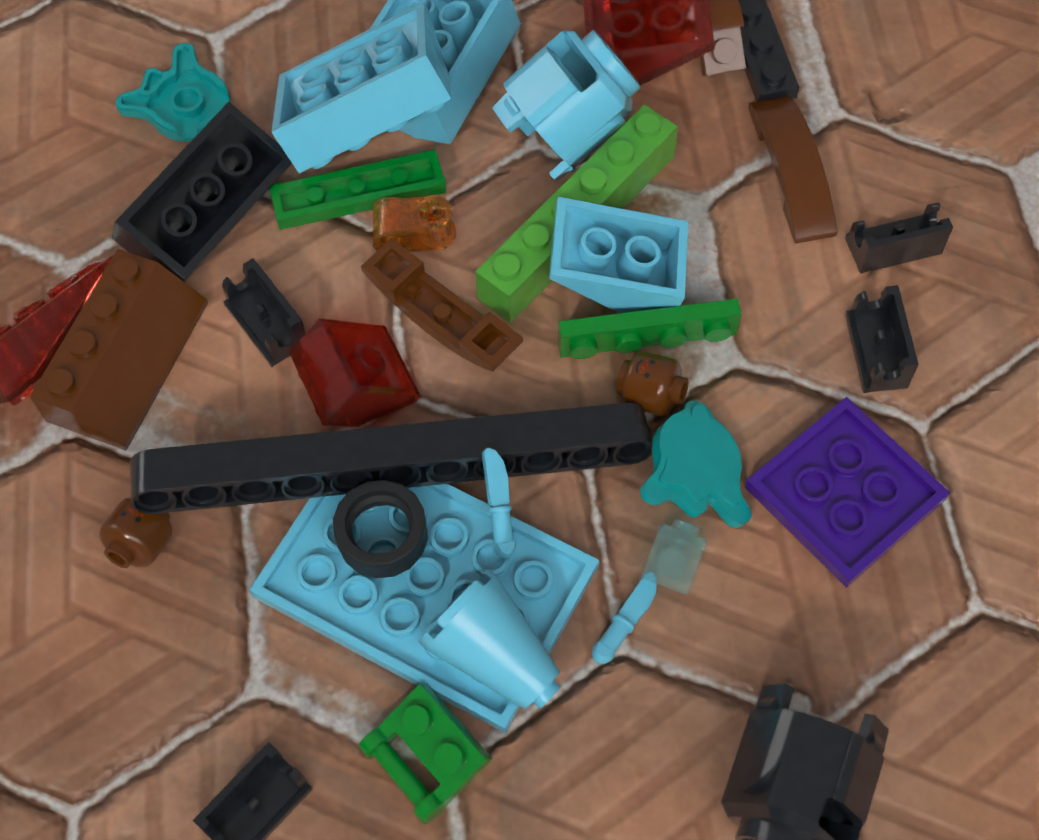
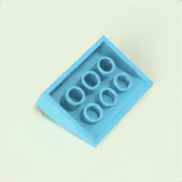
(472, 43)
(360, 89)

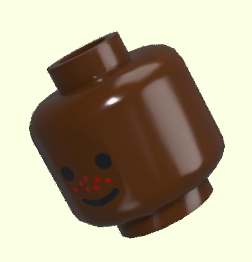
(652, 383)
(134, 536)

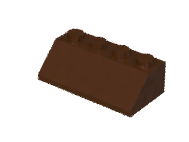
(119, 351)

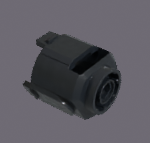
(802, 773)

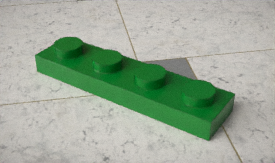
(356, 189)
(646, 328)

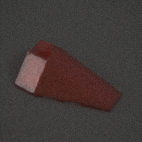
(40, 330)

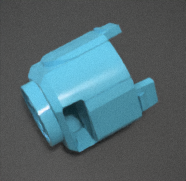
(571, 95)

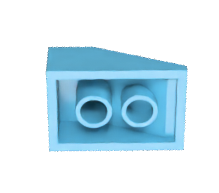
(619, 255)

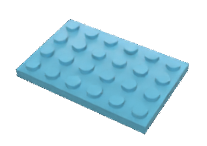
(391, 614)

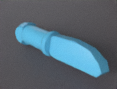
(498, 498)
(624, 622)

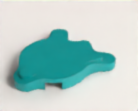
(176, 100)
(697, 466)

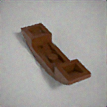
(798, 168)
(437, 310)

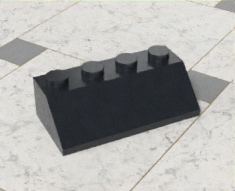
(202, 193)

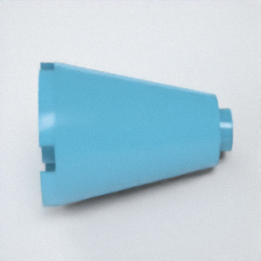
(494, 644)

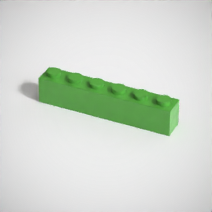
(608, 178)

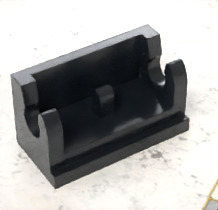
(899, 240)
(263, 313)
(882, 341)
(254, 799)

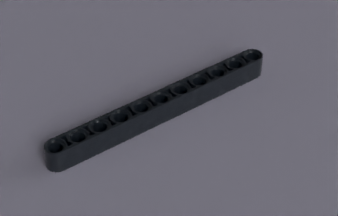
(405, 454)

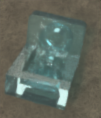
(675, 556)

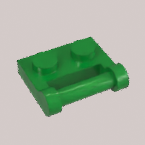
(437, 741)

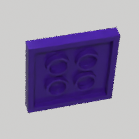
(846, 491)

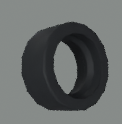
(380, 494)

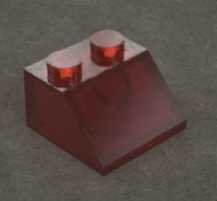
(352, 372)

